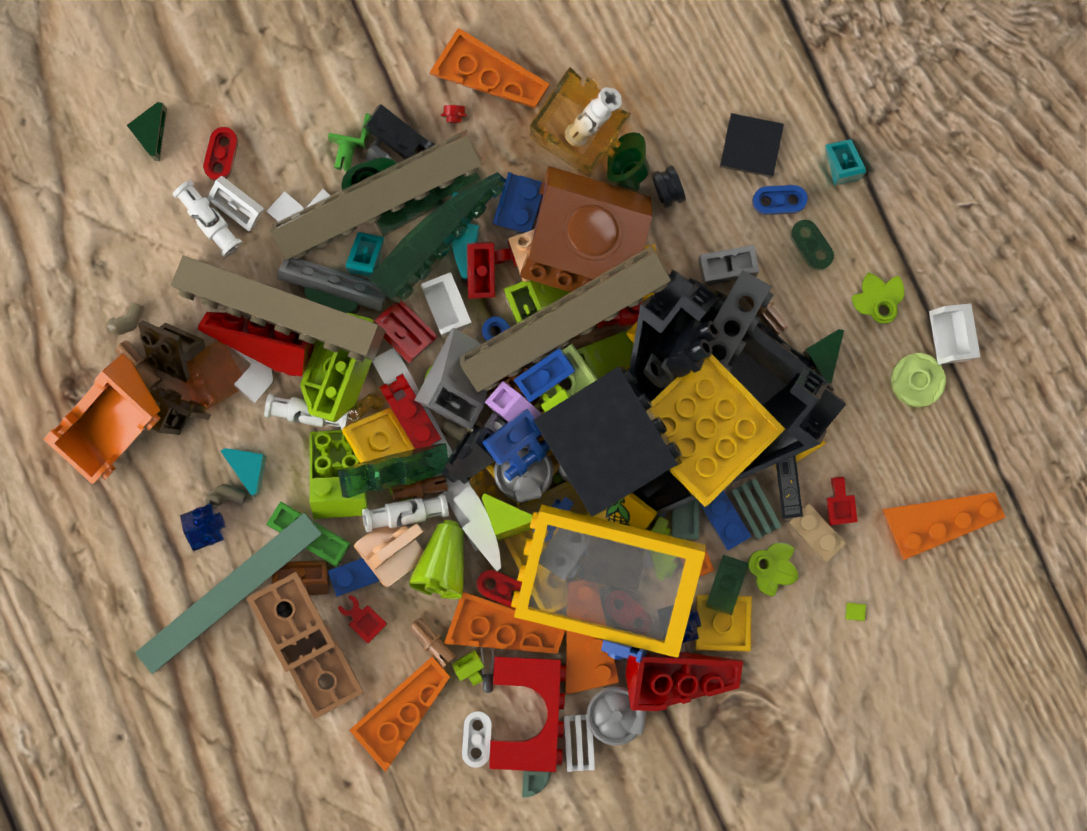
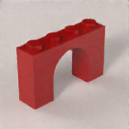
(540, 751)

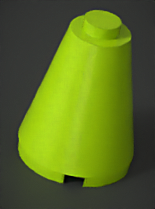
(441, 563)

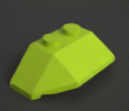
(333, 381)

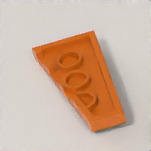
(486, 70)
(937, 522)
(492, 625)
(586, 664)
(397, 716)

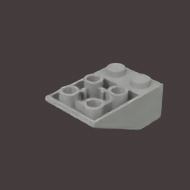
(448, 387)

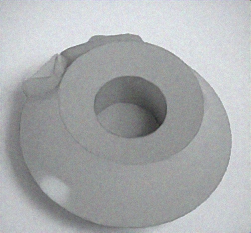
(529, 485)
(613, 719)

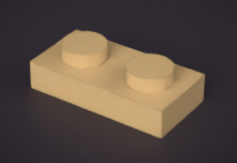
(817, 533)

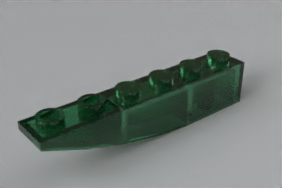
(432, 237)

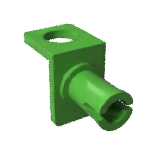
(347, 146)

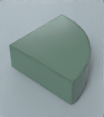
(534, 782)

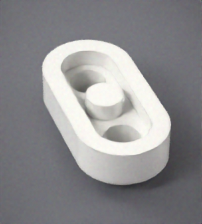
(476, 739)

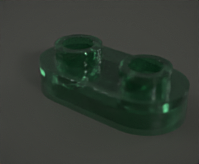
(810, 245)

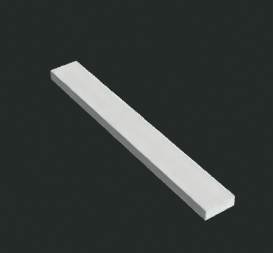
(389, 367)

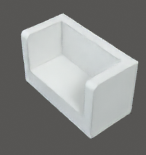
(446, 304)
(954, 334)

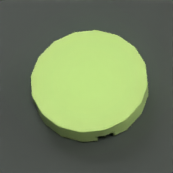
(918, 380)

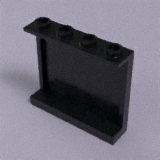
(608, 440)

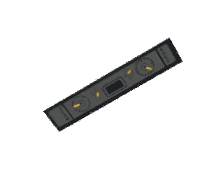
(789, 488)

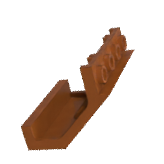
(584, 230)

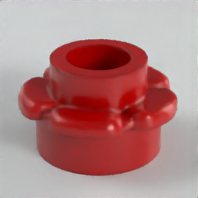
(454, 113)

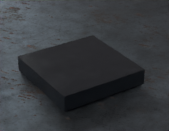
(751, 145)

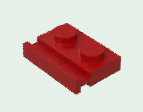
(405, 331)

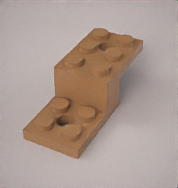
(305, 645)

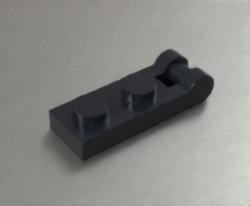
(395, 132)

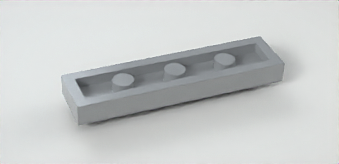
(332, 282)

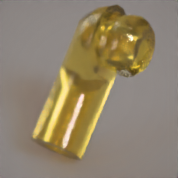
(364, 405)
(479, 486)

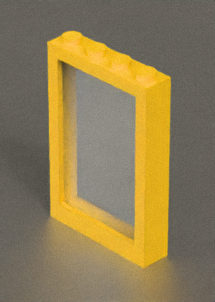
(608, 580)

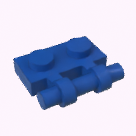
(511, 438)

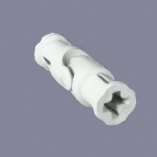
(593, 116)
(205, 217)
(296, 411)
(401, 514)

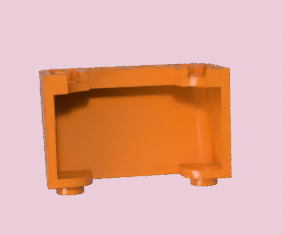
(105, 421)

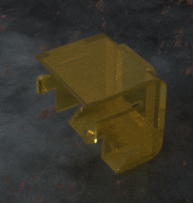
(571, 87)

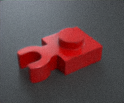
(365, 622)

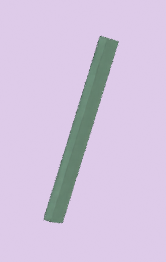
(228, 593)

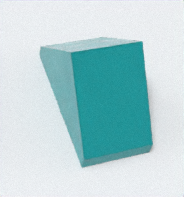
(844, 162)
(364, 254)
(248, 468)

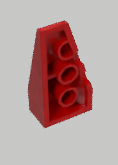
(260, 343)
(671, 680)

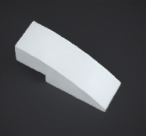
(479, 527)

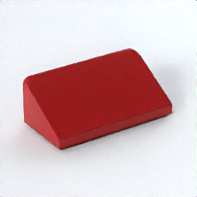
(481, 269)

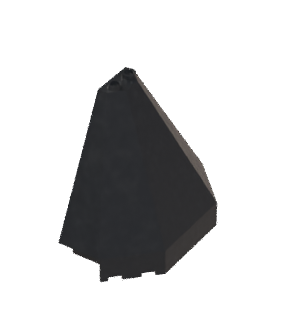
(766, 367)

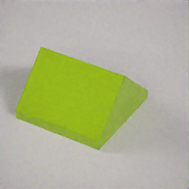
(505, 518)

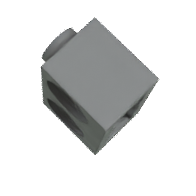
(727, 265)

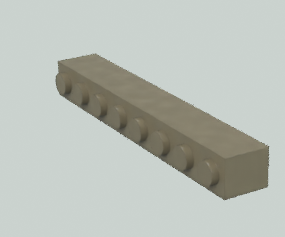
(376, 195)
(278, 308)
(565, 319)

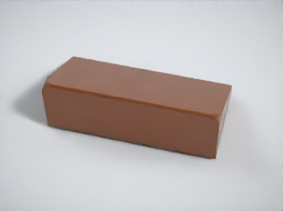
(313, 574)

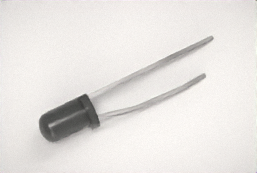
(487, 678)

